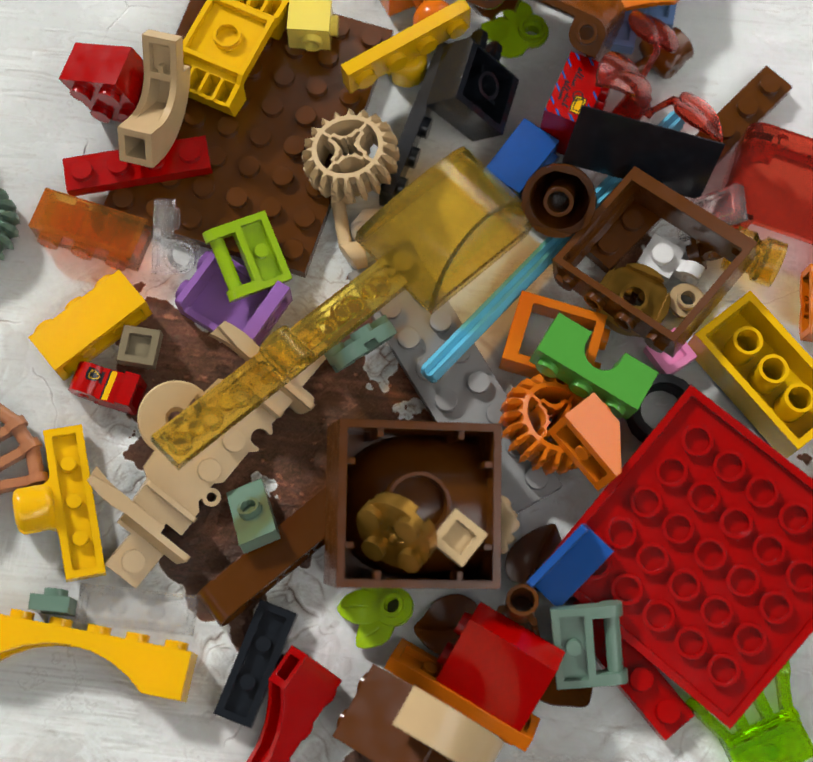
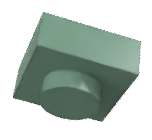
(53, 602)

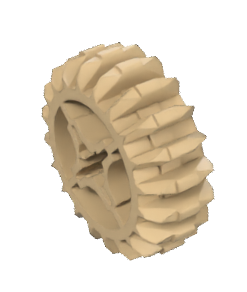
(351, 168)

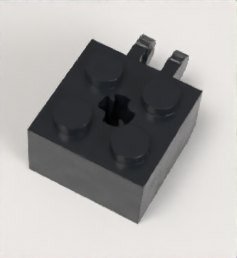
(473, 87)

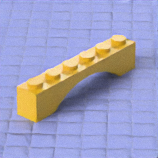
(152, 668)

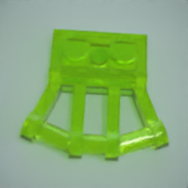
(773, 738)

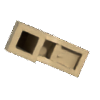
(162, 104)
(446, 729)

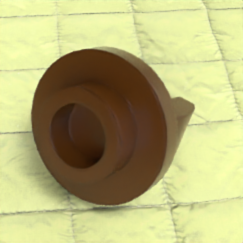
(700, 253)

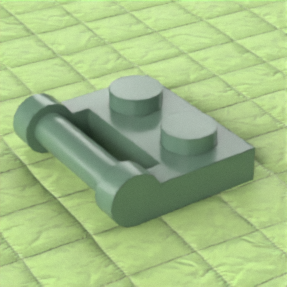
(574, 634)

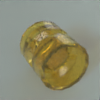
(767, 260)

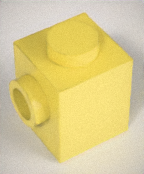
(311, 24)

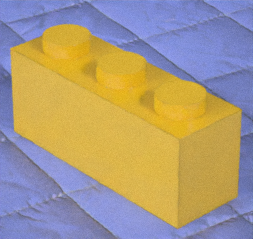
(90, 324)

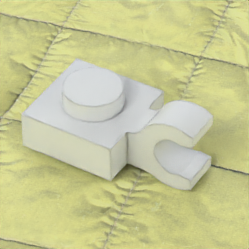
(668, 262)

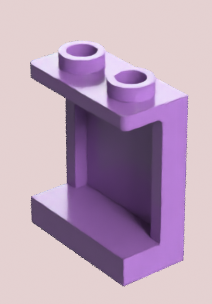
(206, 302)

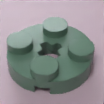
(361, 343)

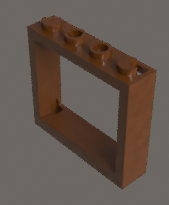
(683, 215)

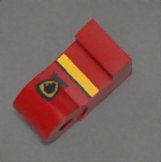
(108, 387)

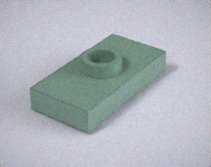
(253, 516)

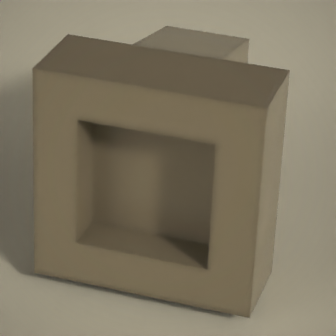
(139, 347)

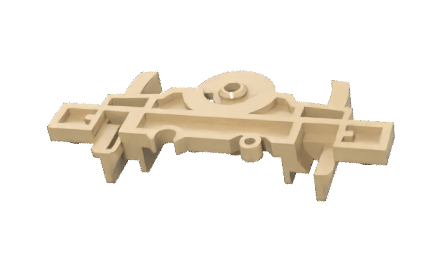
(173, 494)

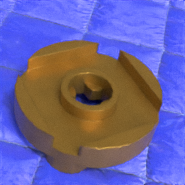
(644, 282)
(407, 545)

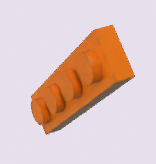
(422, 669)

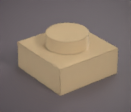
(459, 537)

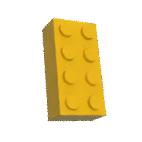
(760, 371)

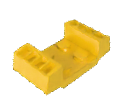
(226, 46)

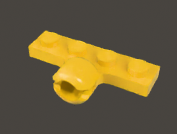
(406, 52)
(64, 504)

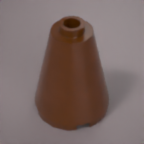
(559, 200)

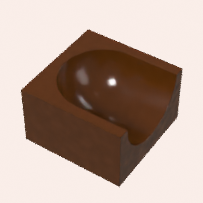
(434, 467)

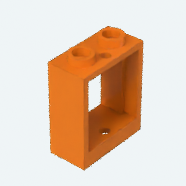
(528, 302)

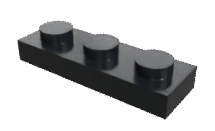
(255, 664)

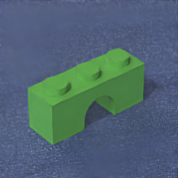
(563, 356)

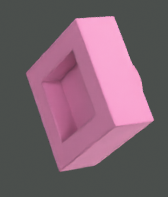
(666, 364)

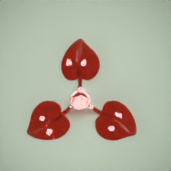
(622, 74)

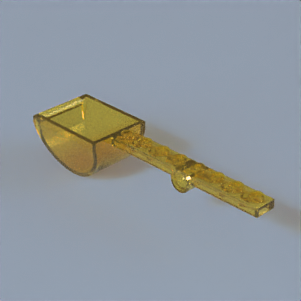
(423, 241)

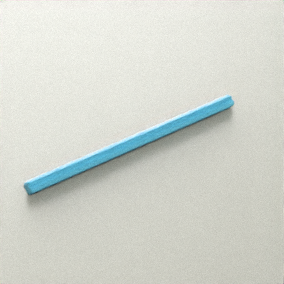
(512, 287)

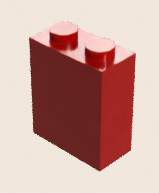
(499, 665)

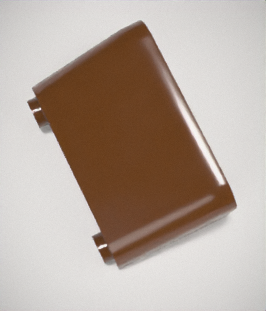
(594, 22)

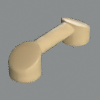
(351, 250)

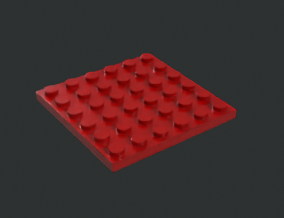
(707, 555)

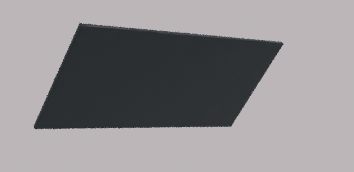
(618, 143)

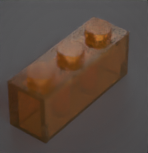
(91, 230)

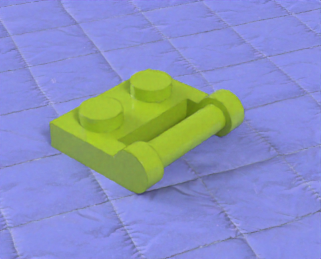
(259, 253)

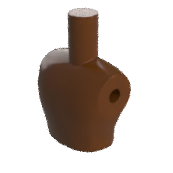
(667, 63)

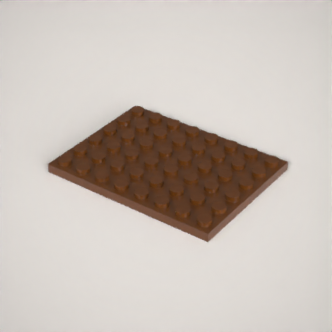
(260, 150)

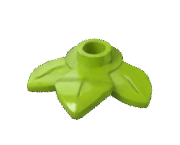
(513, 28)
(370, 611)

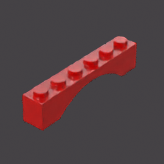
(296, 698)

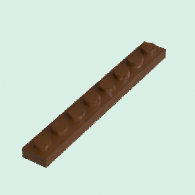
(747, 107)

